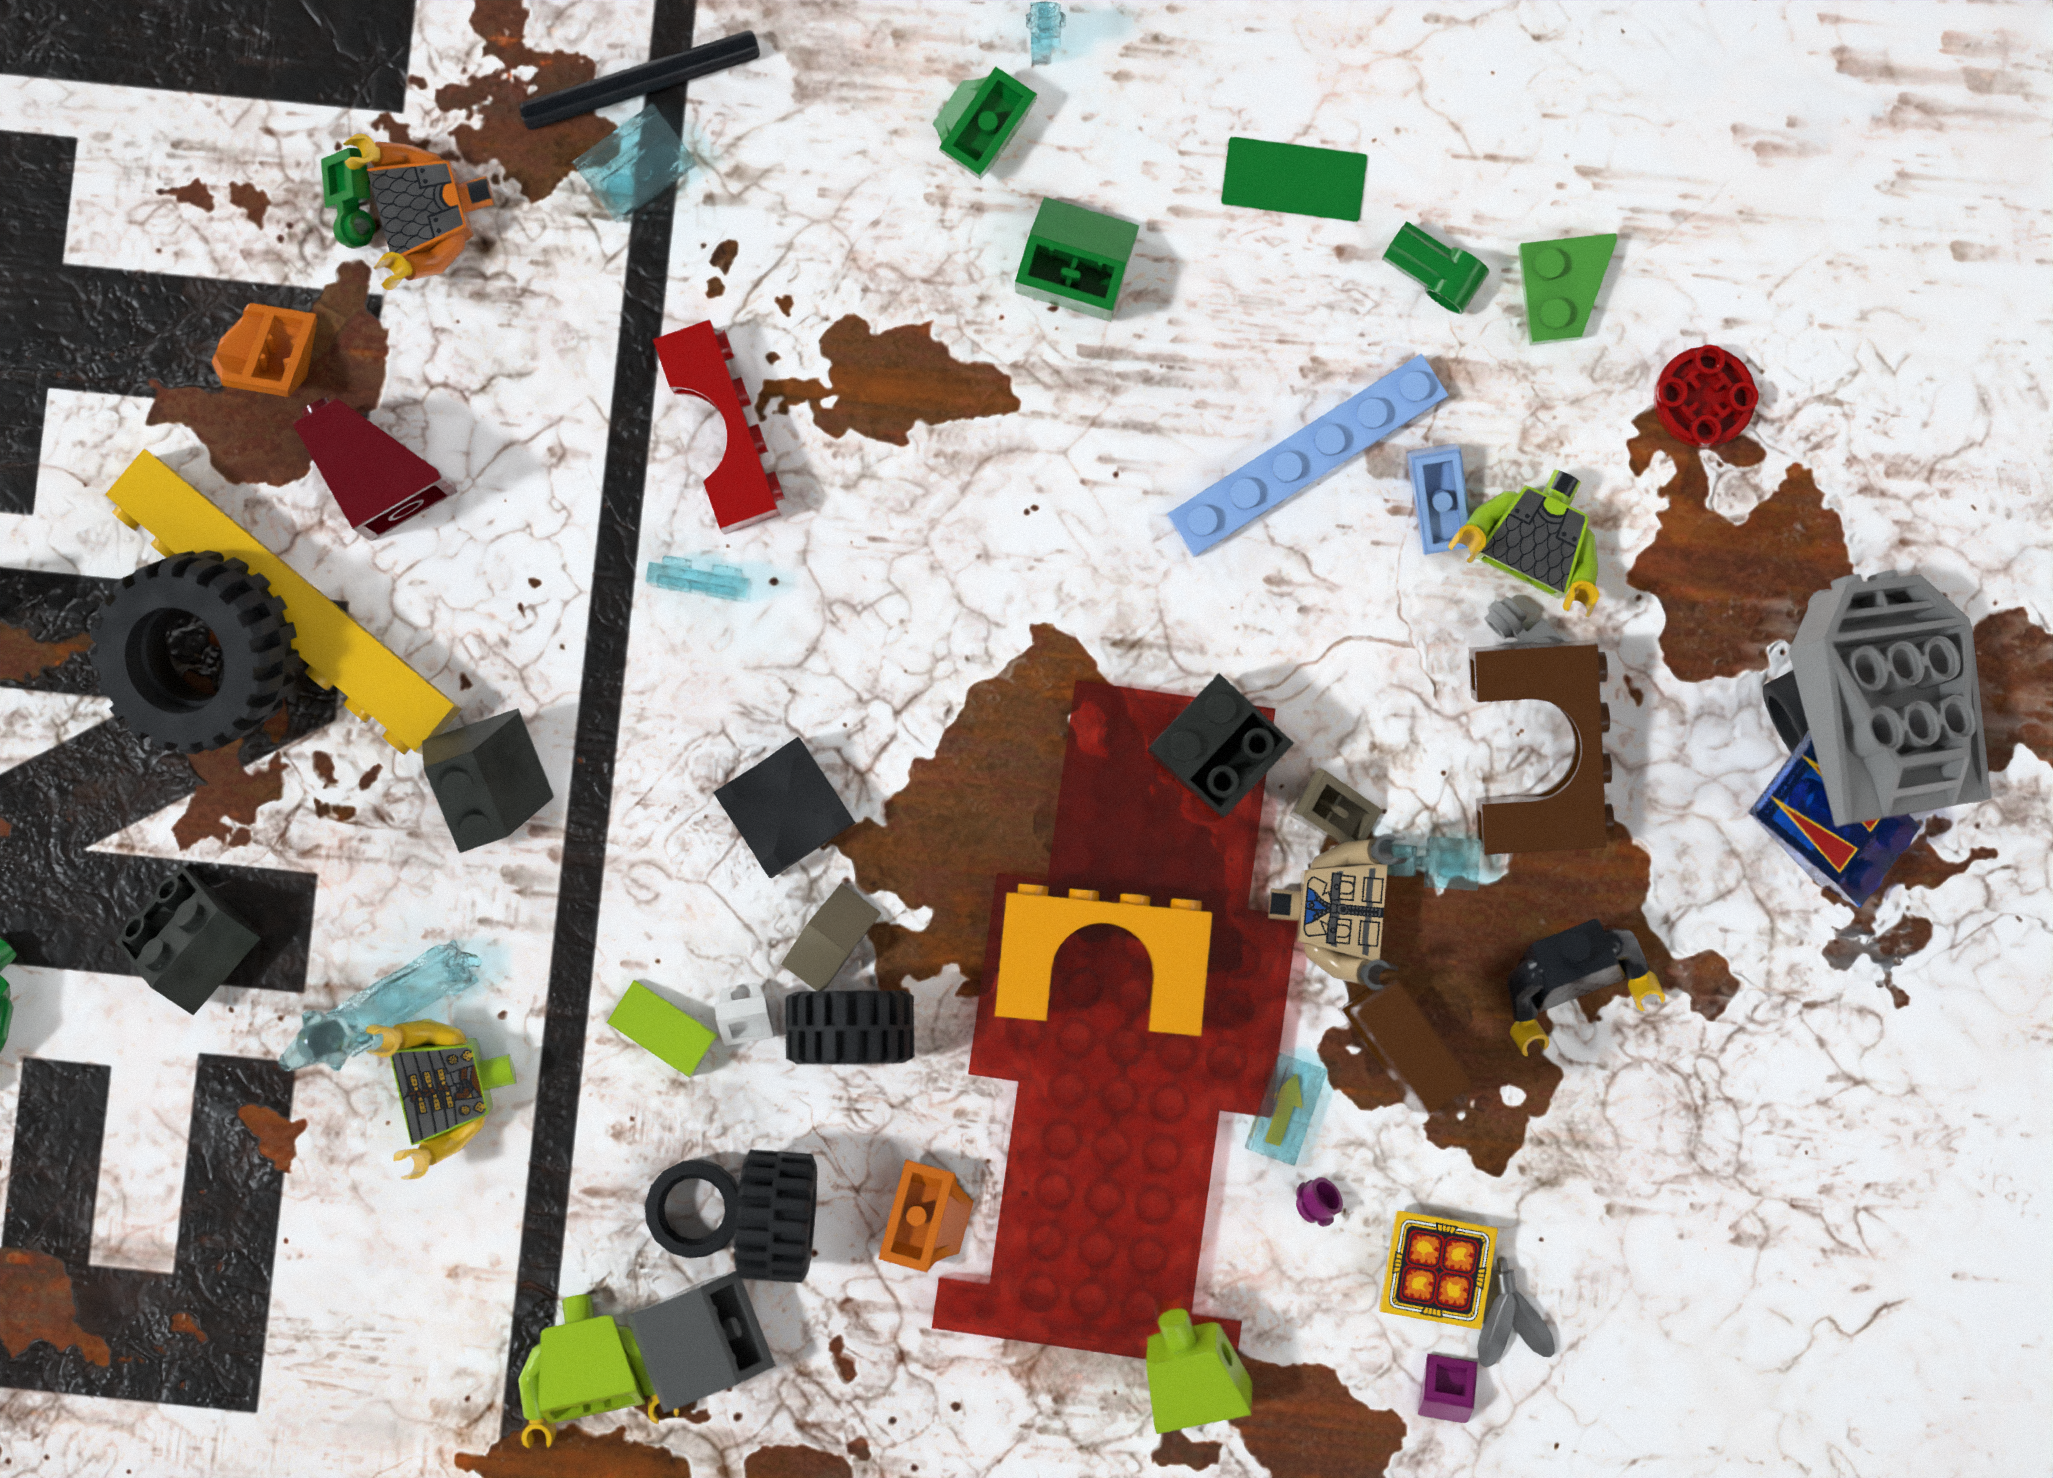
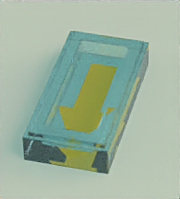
(1286, 1109)

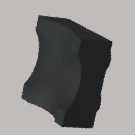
(784, 807)

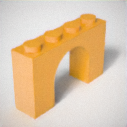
(1173, 937)

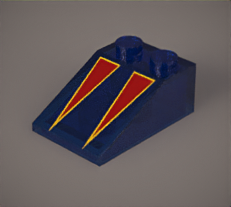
(1839, 859)

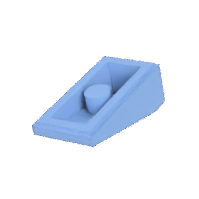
(1438, 495)

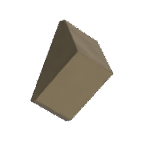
(1335, 809)
(830, 938)

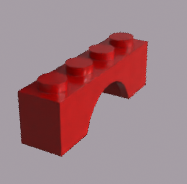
(698, 368)

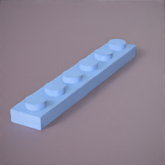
(1307, 455)

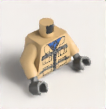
(1342, 909)

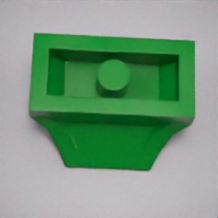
(983, 120)

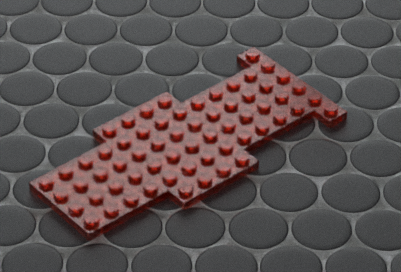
(1113, 1116)

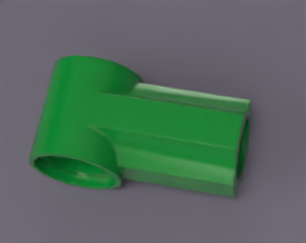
(1447, 274)

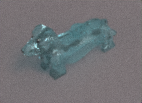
(388, 1002)

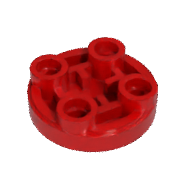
(1705, 397)

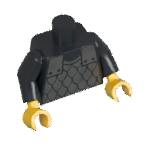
(1573, 966)

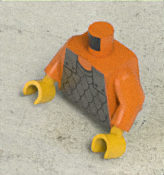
(418, 206)

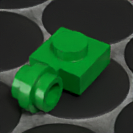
(344, 192)

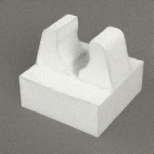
(743, 1018)

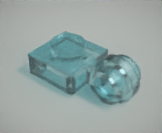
(1045, 25)
(1447, 863)

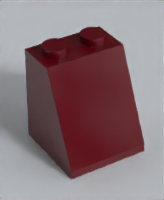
(368, 470)

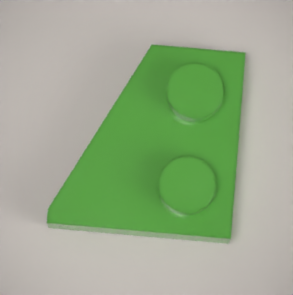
(1562, 284)

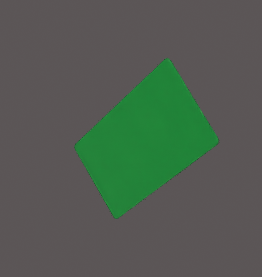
(1294, 179)

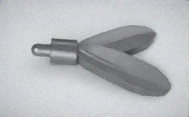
(1507, 1310)

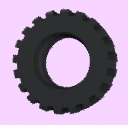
(145, 683)

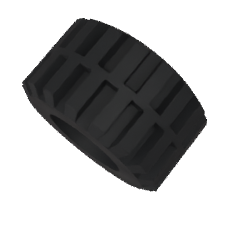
(849, 1027)
(775, 1216)

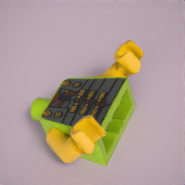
(440, 1087)

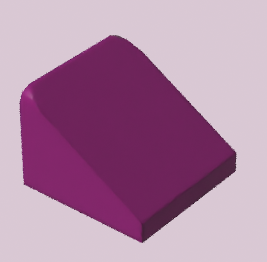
(1448, 1388)

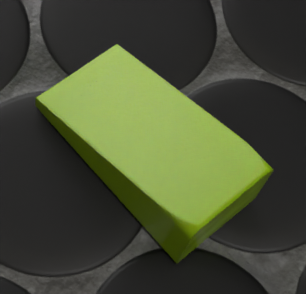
(662, 1028)

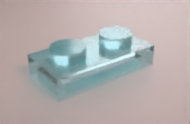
(678, 575)

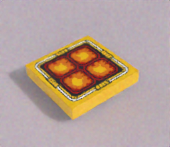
(1438, 1269)

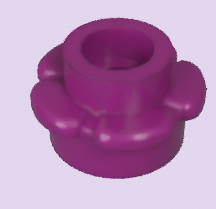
(1318, 1201)

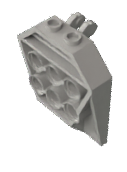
(1891, 697)

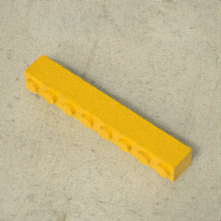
(327, 637)

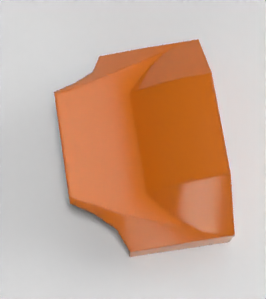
(925, 1217)

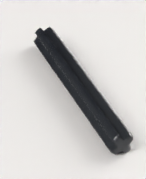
(639, 80)

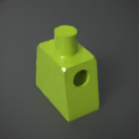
(1194, 1375)

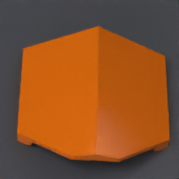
(266, 350)

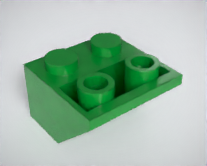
(1076, 259)

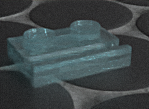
(634, 163)

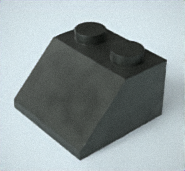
(486, 778)

